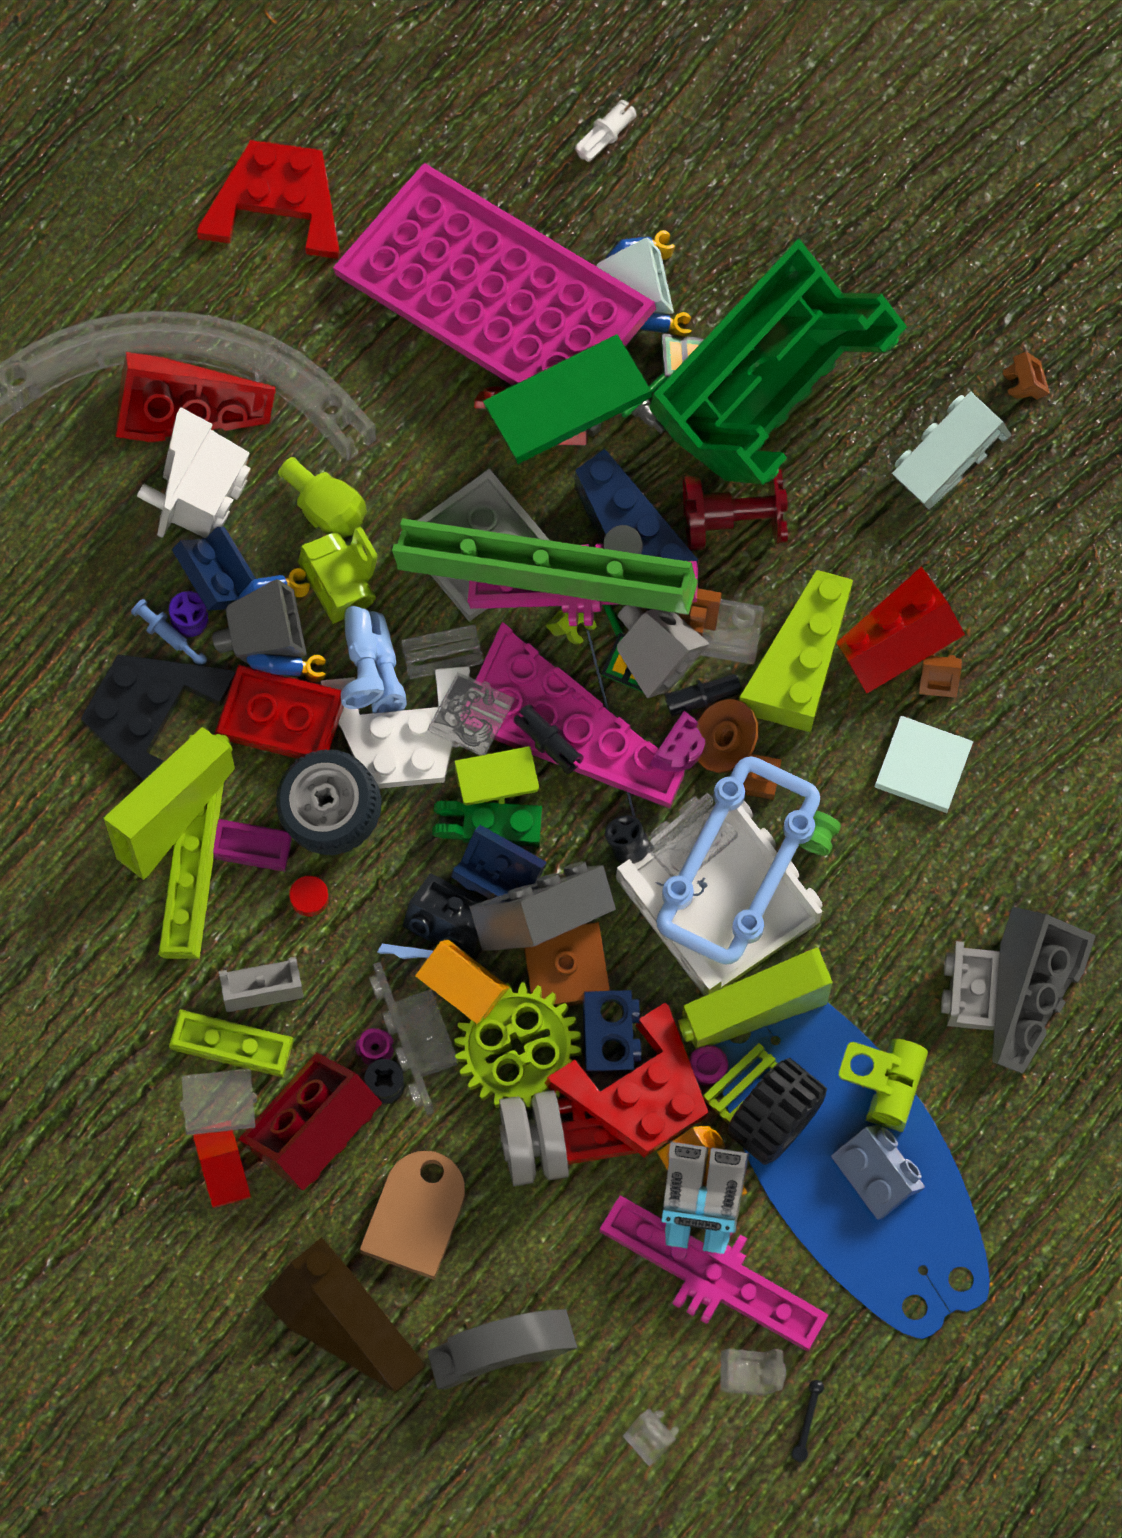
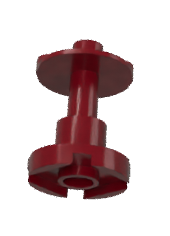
(719, 510)

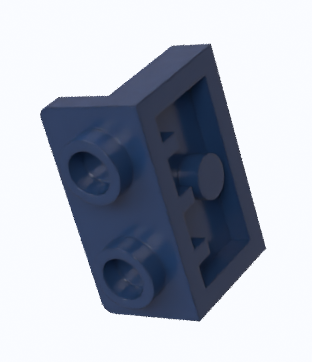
(214, 568)

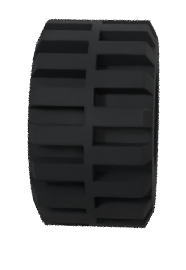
(776, 1111)

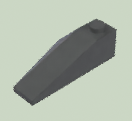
(1035, 970)

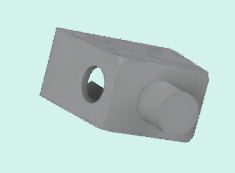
(658, 648)

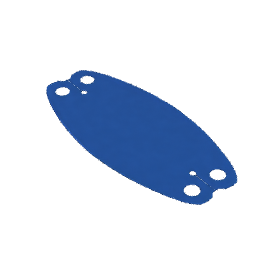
(825, 1212)

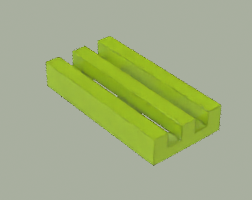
(768, 1061)

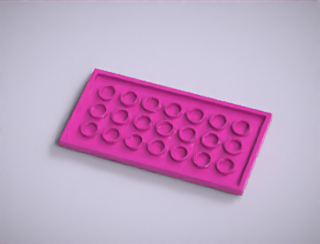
(487, 280)

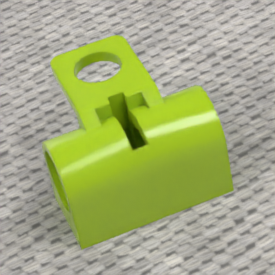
(340, 572)
(893, 1078)

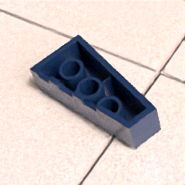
(615, 500)

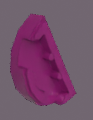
(681, 747)

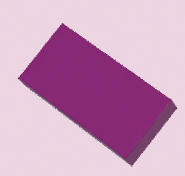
(252, 845)

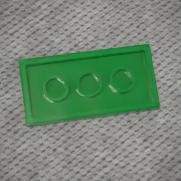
(567, 399)

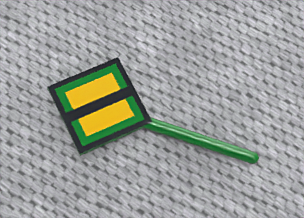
(674, 352)

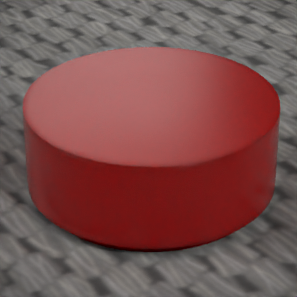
(309, 896)

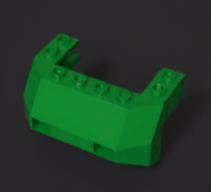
(766, 362)

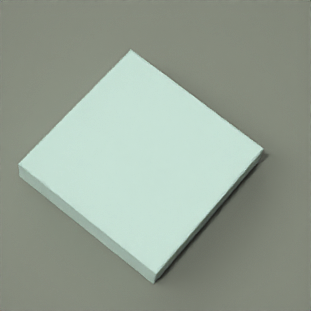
(923, 764)

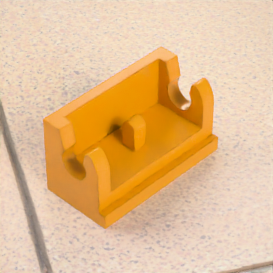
(462, 981)

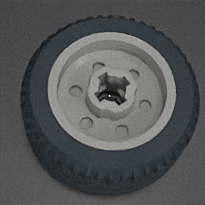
(335, 825)

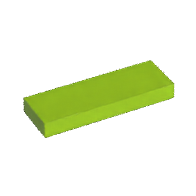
(231, 1043)

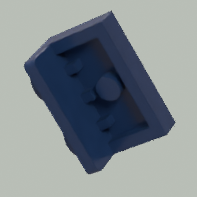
(496, 865)

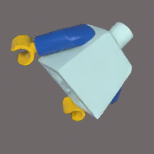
(640, 266)

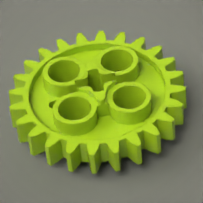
(504, 1018)

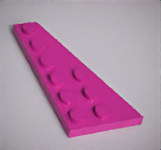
(608, 744)

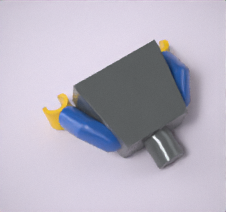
(268, 628)

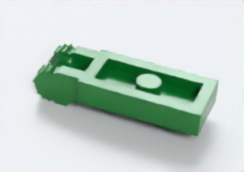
(511, 821)

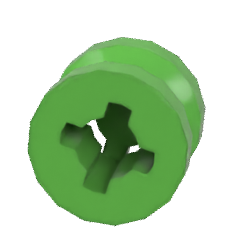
(825, 829)

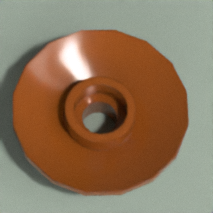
(721, 723)

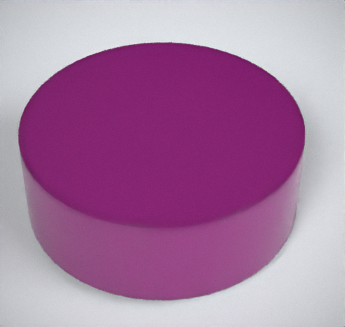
(709, 1065)

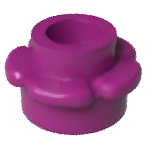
(371, 1037)

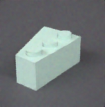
(949, 449)

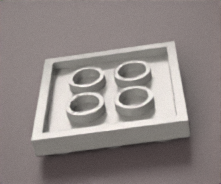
(485, 507)

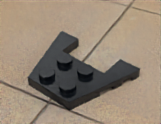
(138, 701)

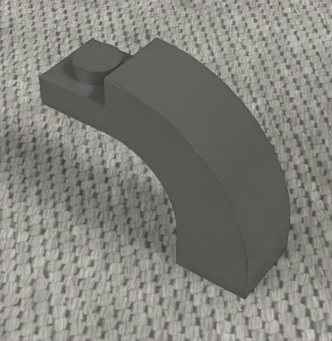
(501, 1344)

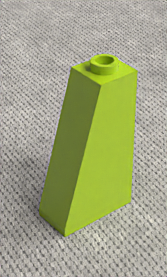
(168, 801)
(758, 1000)

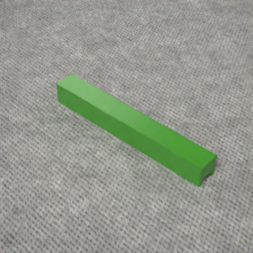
(546, 566)

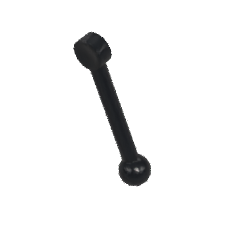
(800, 1452)

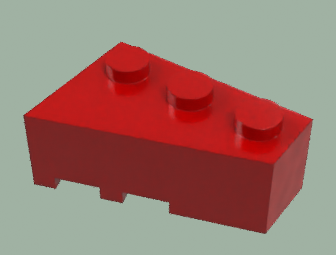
(900, 632)

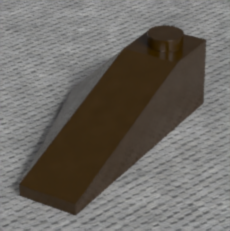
(333, 1310)

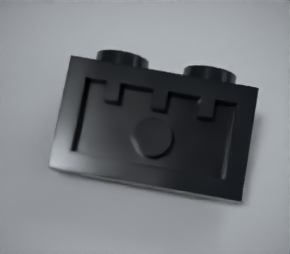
(443, 913)

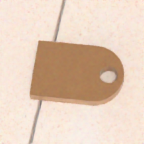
(415, 1216)

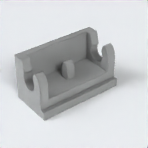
(261, 985)

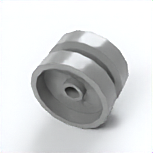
(533, 1138)

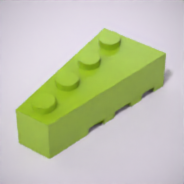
(796, 665)

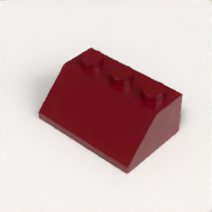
(311, 1121)

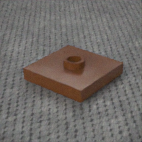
(568, 965)

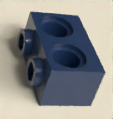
(599, 1031)

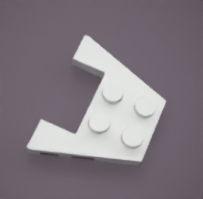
(397, 743)

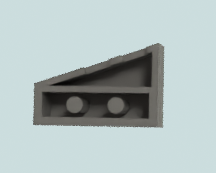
(543, 908)

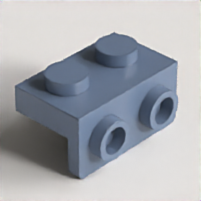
(878, 1170)

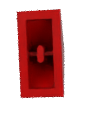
(222, 1167)

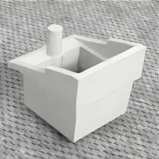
(201, 477)

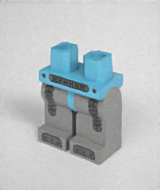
(706, 1207)

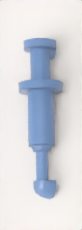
(166, 631)

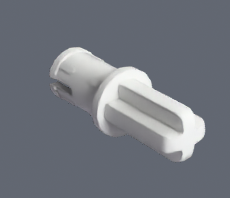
(605, 131)

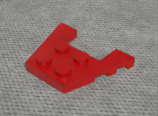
(276, 182)
(649, 1102)

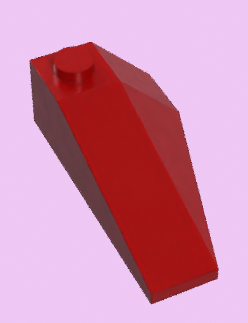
(158, 386)

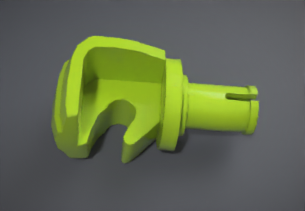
(325, 500)

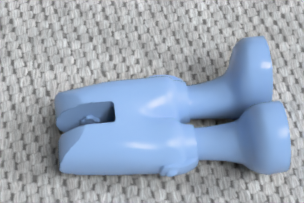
(374, 656)

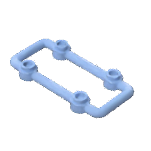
(747, 924)

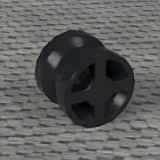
(629, 830)
(388, 1088)

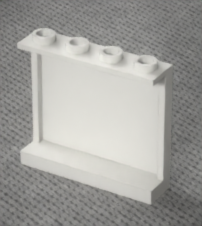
(732, 885)

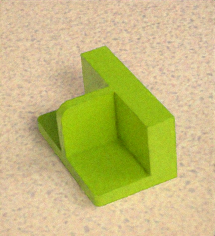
(496, 776)

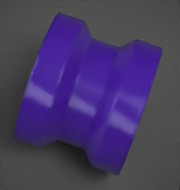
(186, 605)

